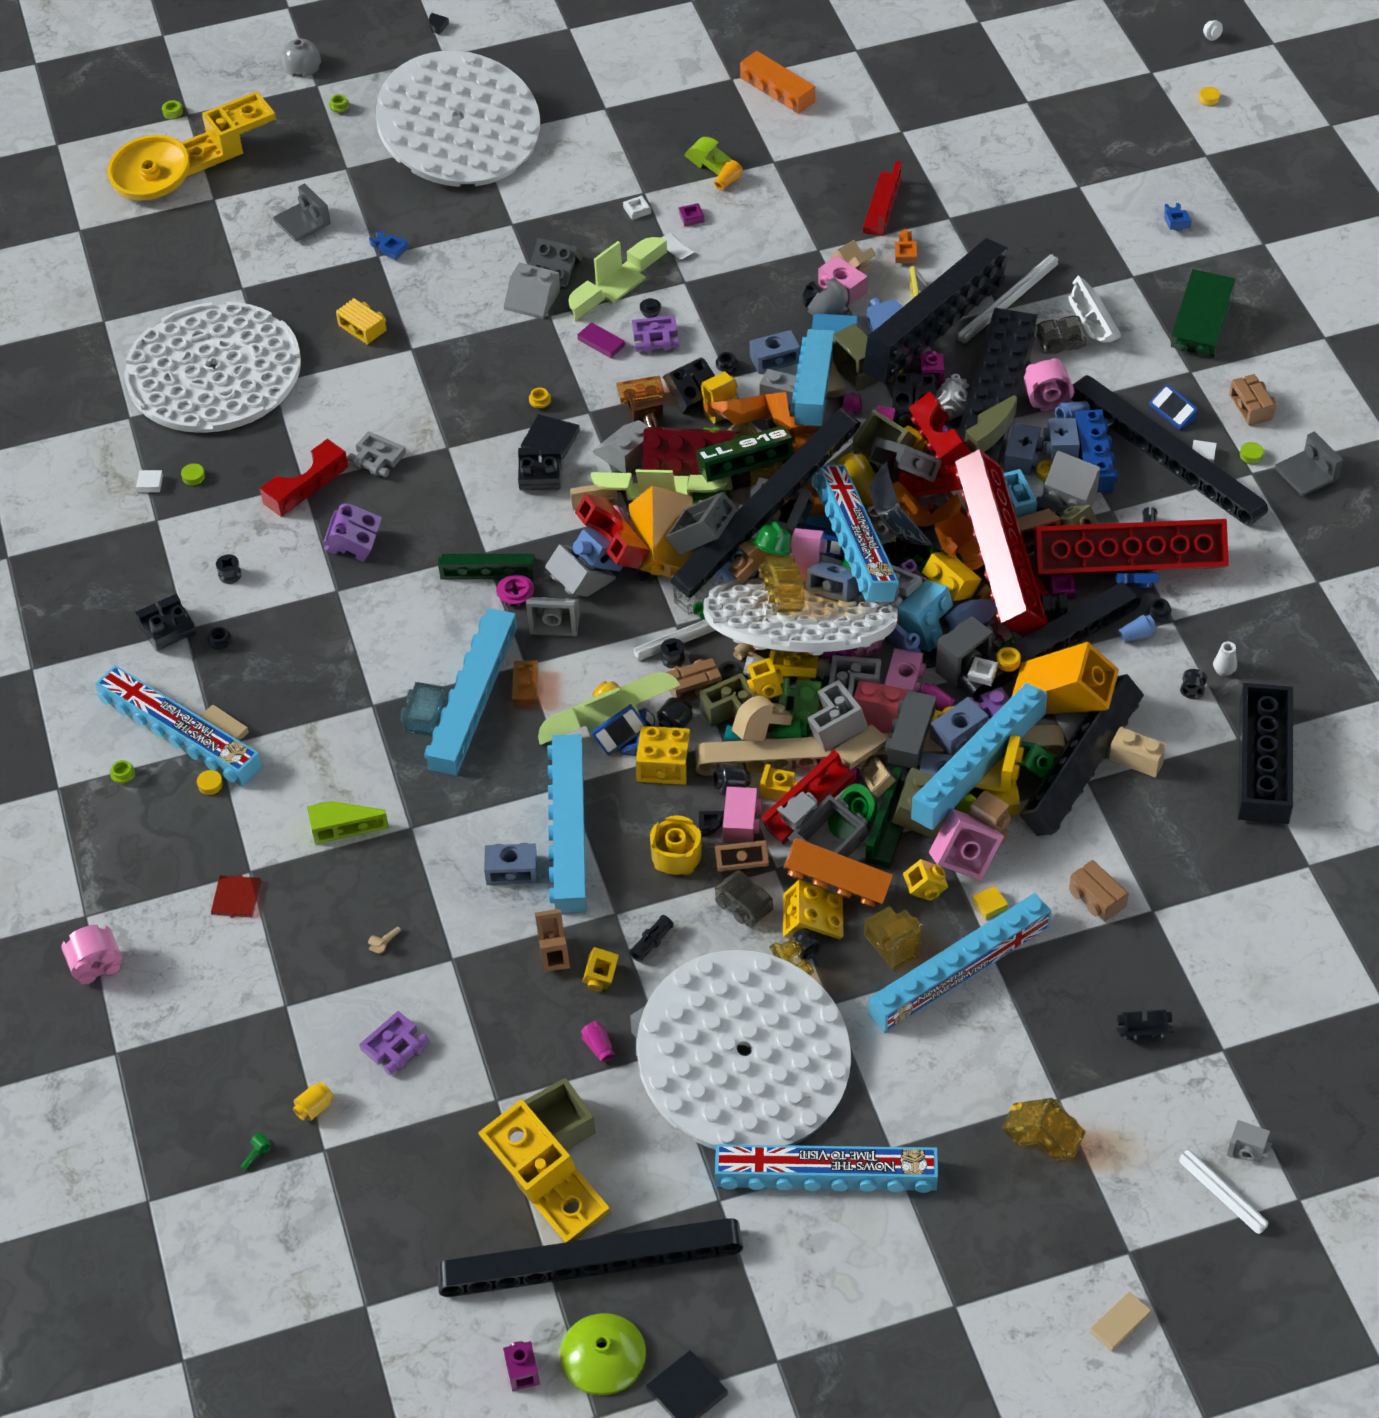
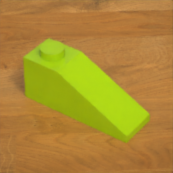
(343, 820)

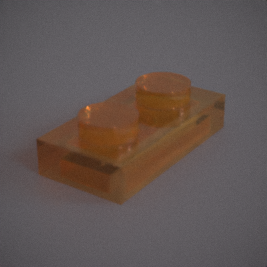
(641, 389)
(525, 682)

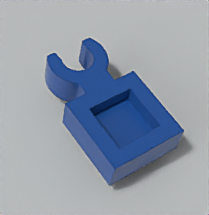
(1176, 218)
(390, 246)
(1143, 579)

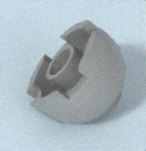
(300, 57)
(830, 300)

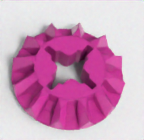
(521, 583)

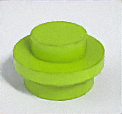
(339, 103)
(122, 772)

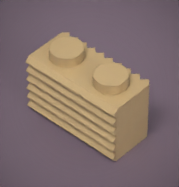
(1137, 752)

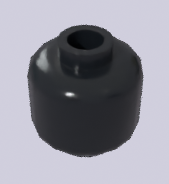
(675, 713)
(730, 776)

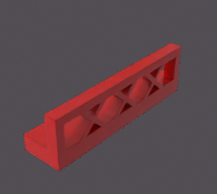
(883, 201)
(944, 482)
(826, 778)

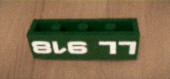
(745, 453)

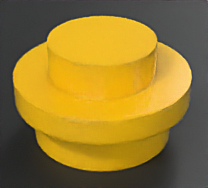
(539, 398)

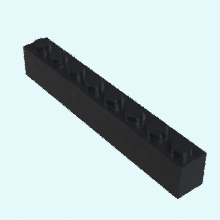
(1079, 760)

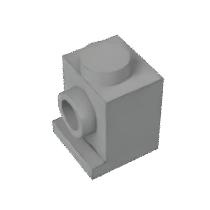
(797, 809)
(1249, 1142)

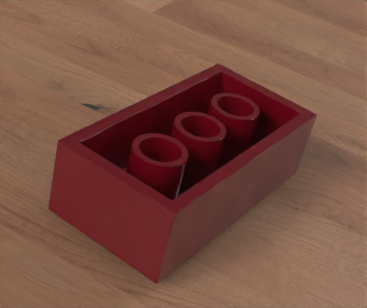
(677, 447)

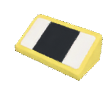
(916, 282)

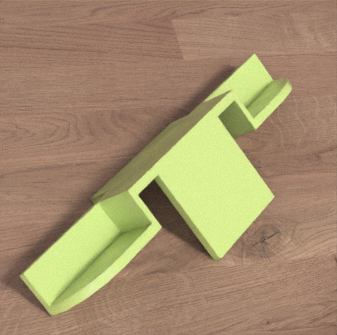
(615, 278)
(659, 478)
(602, 707)

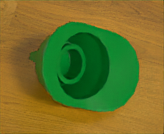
(773, 540)
(860, 801)

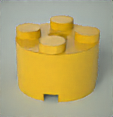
(676, 845)

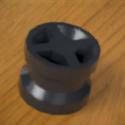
(228, 569)
(677, 655)
(1193, 684)
(808, 945)

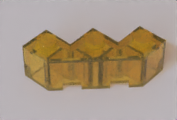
(783, 583)

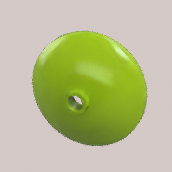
(607, 1368)

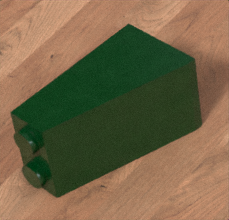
(1203, 313)

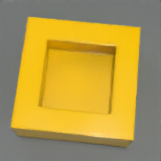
(990, 902)

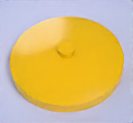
(148, 167)

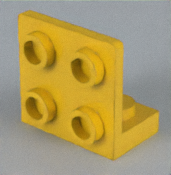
(662, 755)
(812, 909)

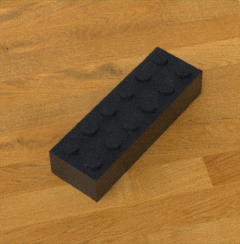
(1265, 753)

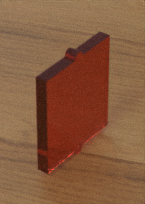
(236, 896)

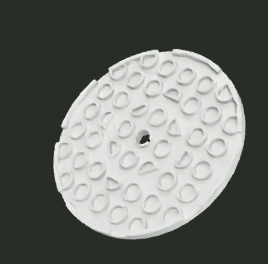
(482, 148)
(172, 375)
(822, 626)
(755, 1001)

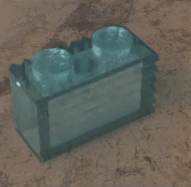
(423, 708)

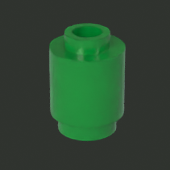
(797, 729)

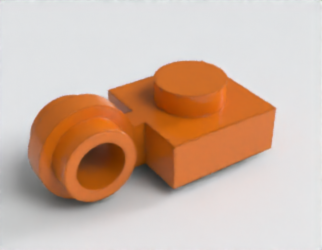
(905, 248)

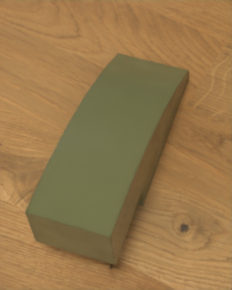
(991, 425)

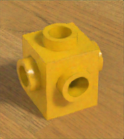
(765, 679)
(925, 880)

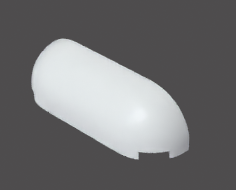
(1092, 312)

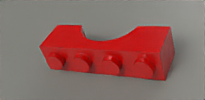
(931, 417)
(284, 493)
(625, 545)

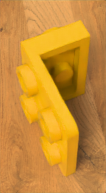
(1006, 770)

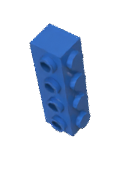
(1096, 446)

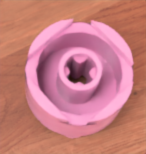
(1048, 384)
(92, 953)

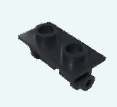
(1134, 1026)

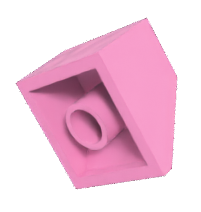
(965, 844)

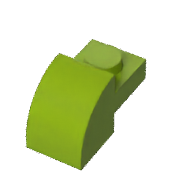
(706, 153)

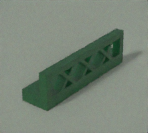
(485, 566)
(884, 834)

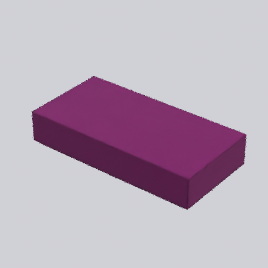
(601, 340)

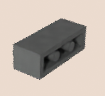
(910, 729)

